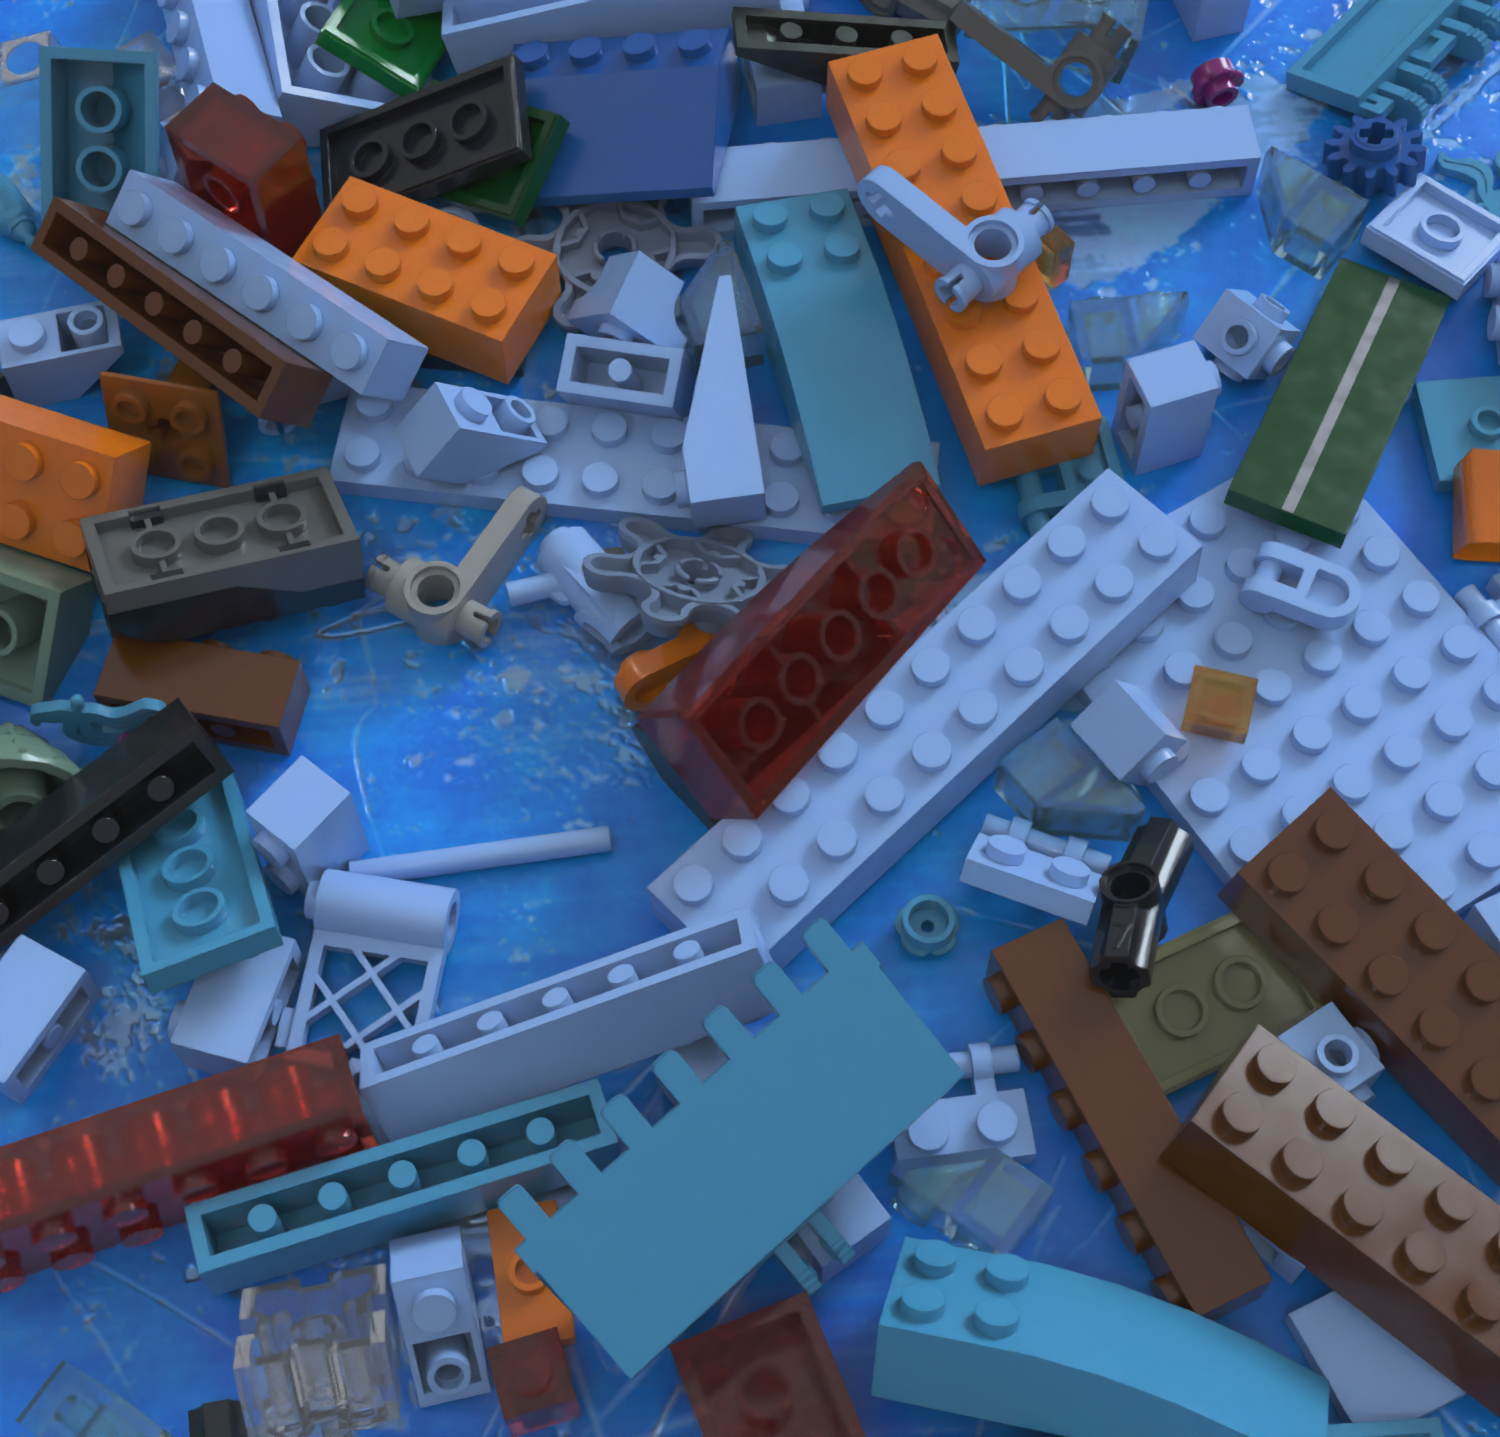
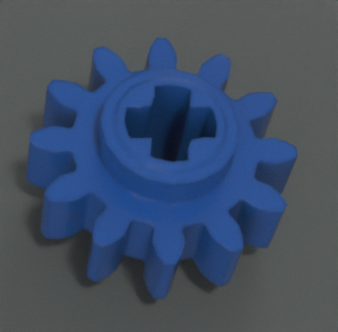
(1374, 155)

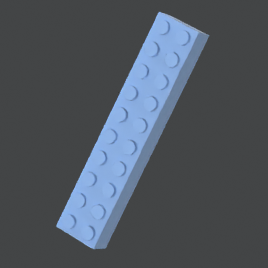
(941, 719)

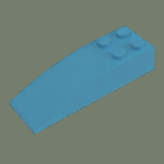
(832, 344)
(1077, 1354)

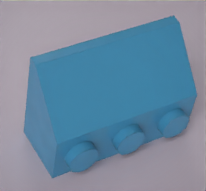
(96, 122)

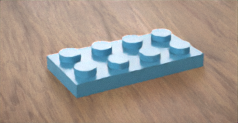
(198, 892)

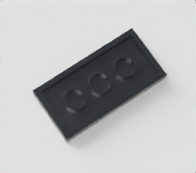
(434, 135)

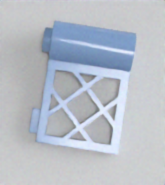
(376, 920)

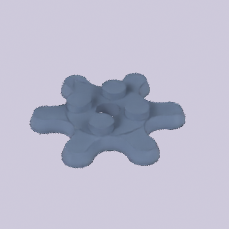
(633, 225)
(681, 576)

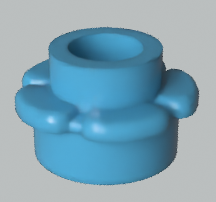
(932, 910)

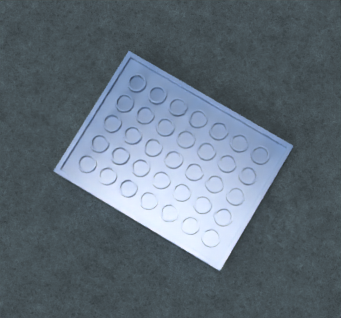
(1381, 711)

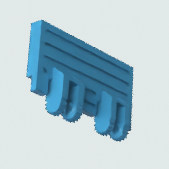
(1384, 53)

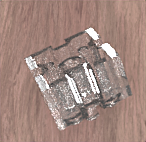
(319, 1355)

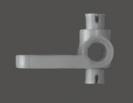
(468, 586)

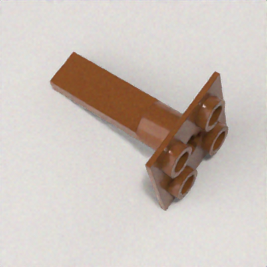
(178, 418)

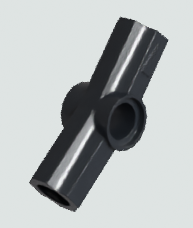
(1135, 907)

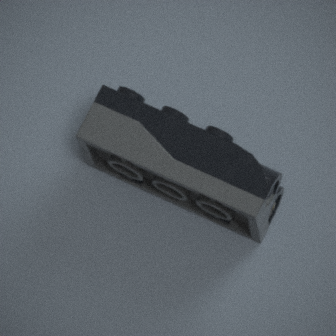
(224, 557)

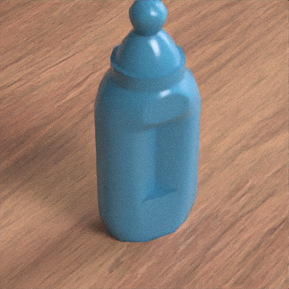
(15, 213)

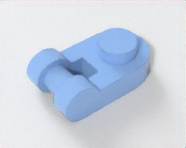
(1325, 591)

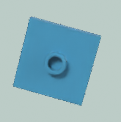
(1455, 419)

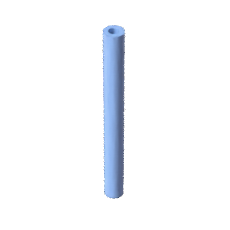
(486, 854)

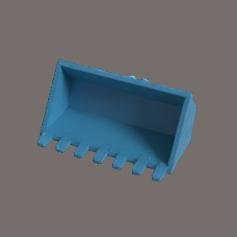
(737, 1156)

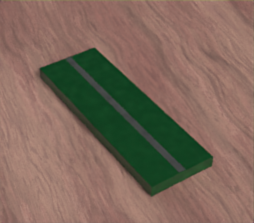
(1338, 403)

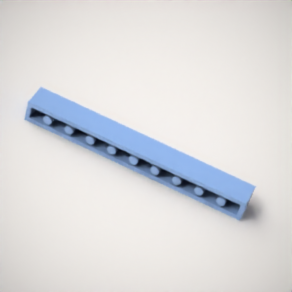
(1052, 160)

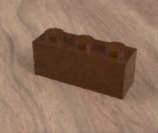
(231, 692)

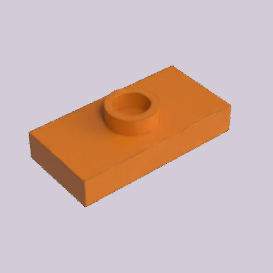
(523, 1298)

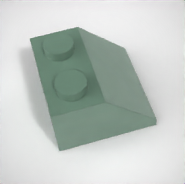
(42, 623)

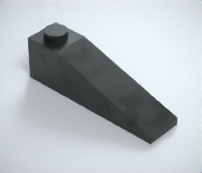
(807, 41)

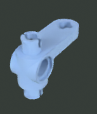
(953, 247)

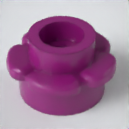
(1216, 82)

